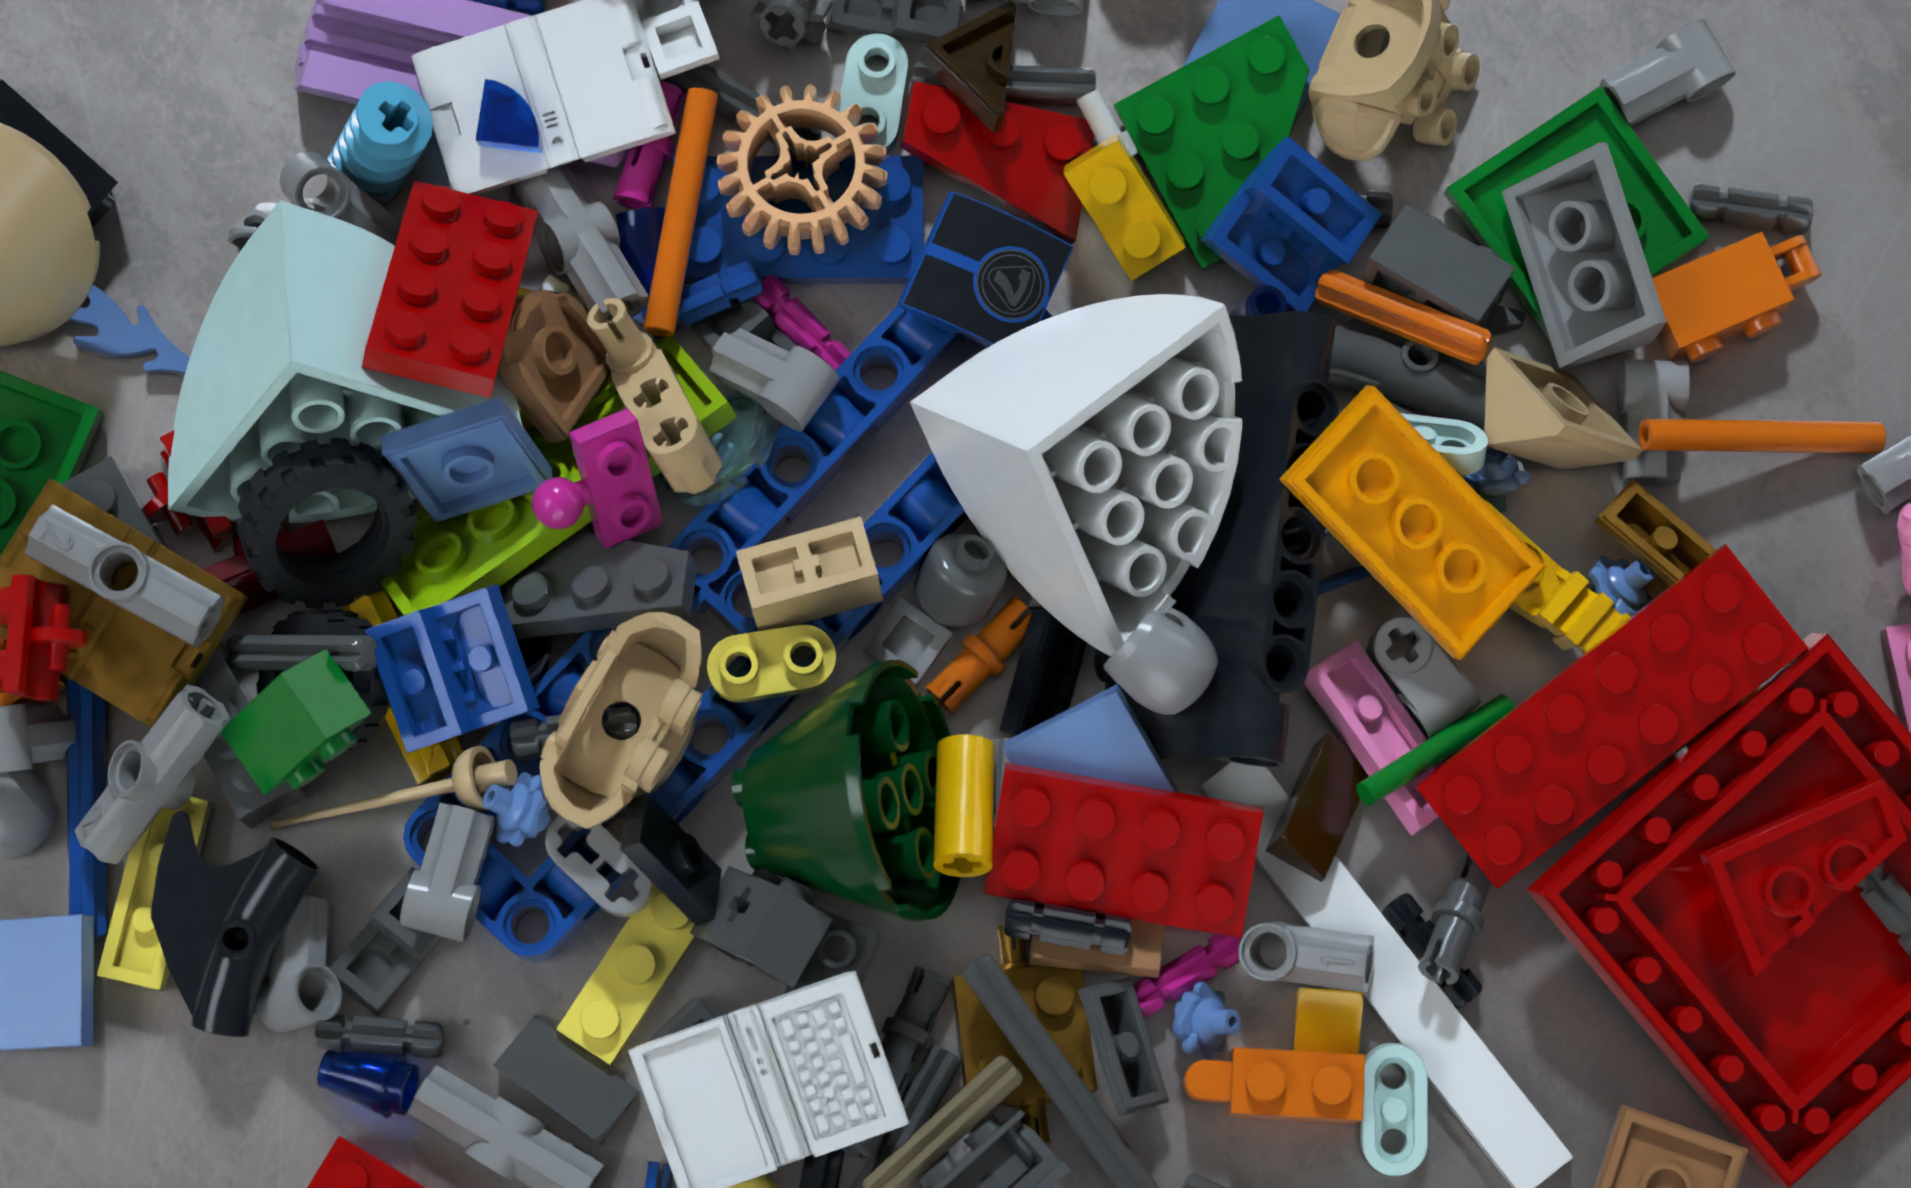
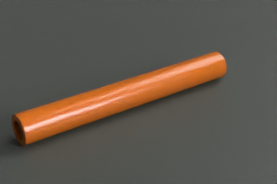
(680, 212)
(1761, 436)

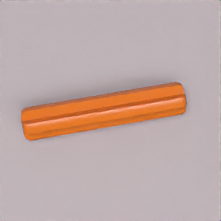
(1403, 317)

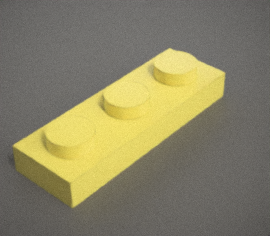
(132, 946)
(629, 979)

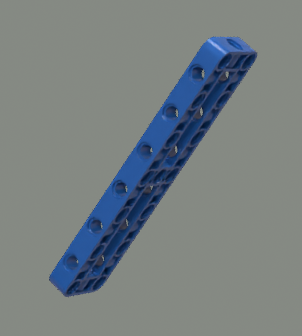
(912, 517)

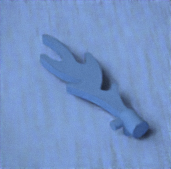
(122, 340)

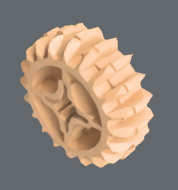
(779, 185)

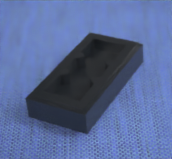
(1043, 673)
(671, 859)

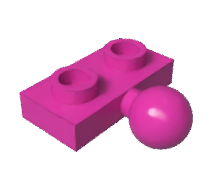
(613, 483)

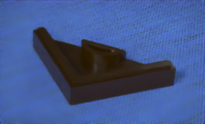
(976, 63)

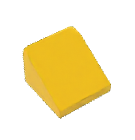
(1327, 1020)

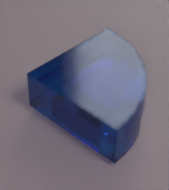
(507, 120)

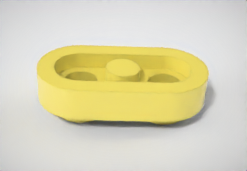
(772, 668)

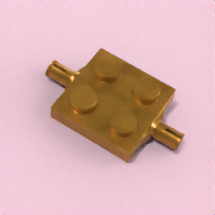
(1058, 1007)

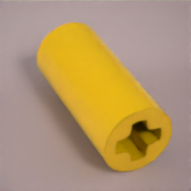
(964, 805)

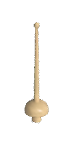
(471, 777)

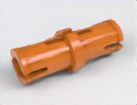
(981, 656)

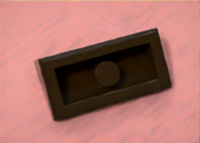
(1318, 808)

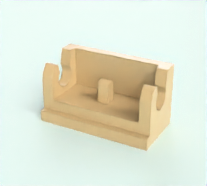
(810, 575)

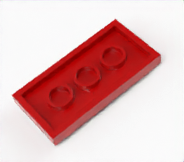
(450, 289)
(1124, 850)

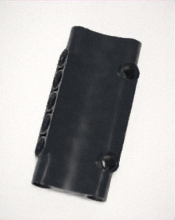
(1265, 561)

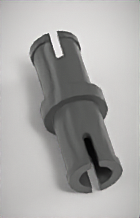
(1456, 922)

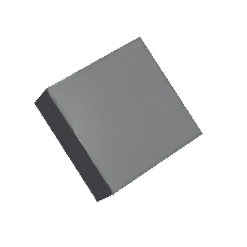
(909, 637)

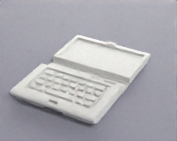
(575, 72)
(769, 1085)

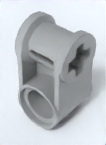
(1428, 687)

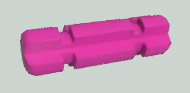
(800, 323)
(1185, 971)

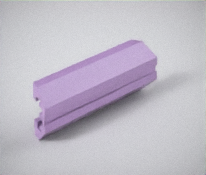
(372, 42)

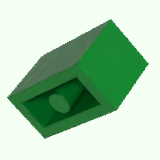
(297, 723)

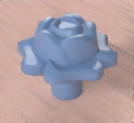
(1498, 477)
(1622, 583)
(519, 809)
(1204, 1021)

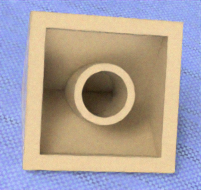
(1549, 416)

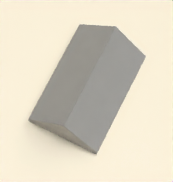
(1585, 258)

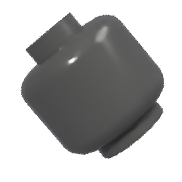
(960, 580)

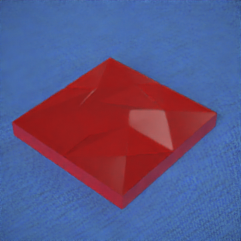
(1825, 1026)

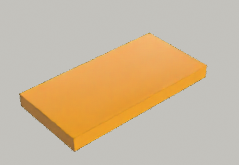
(1413, 522)

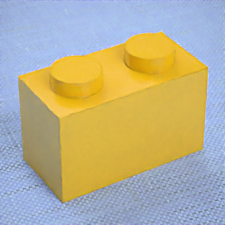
(1124, 207)

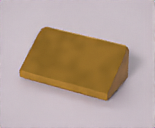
(1653, 533)

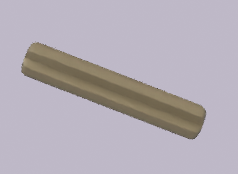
(947, 1126)

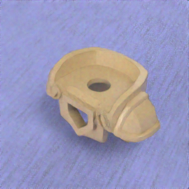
(1366, 95)
(654, 668)

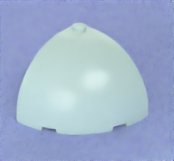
(286, 367)

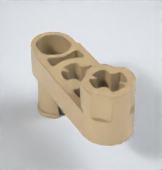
(644, 378)

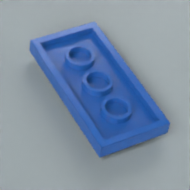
(876, 255)

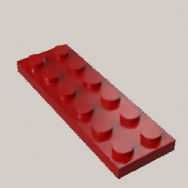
(1611, 716)

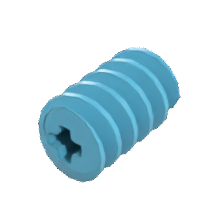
(383, 139)

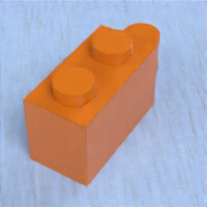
(1730, 294)
(1282, 1085)

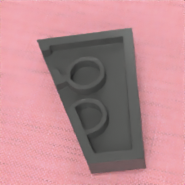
(598, 588)

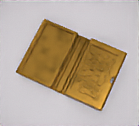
(126, 656)

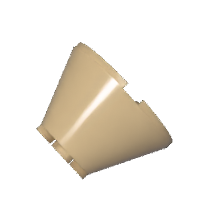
(44, 240)

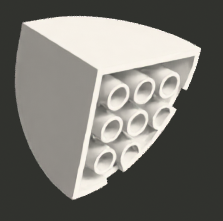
(1096, 453)

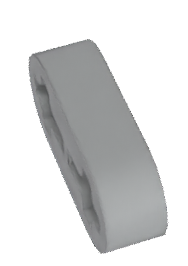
(588, 875)

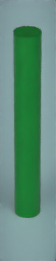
(1432, 751)

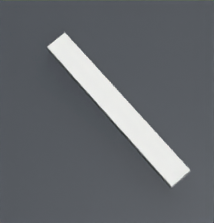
(1405, 1000)

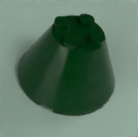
(852, 796)

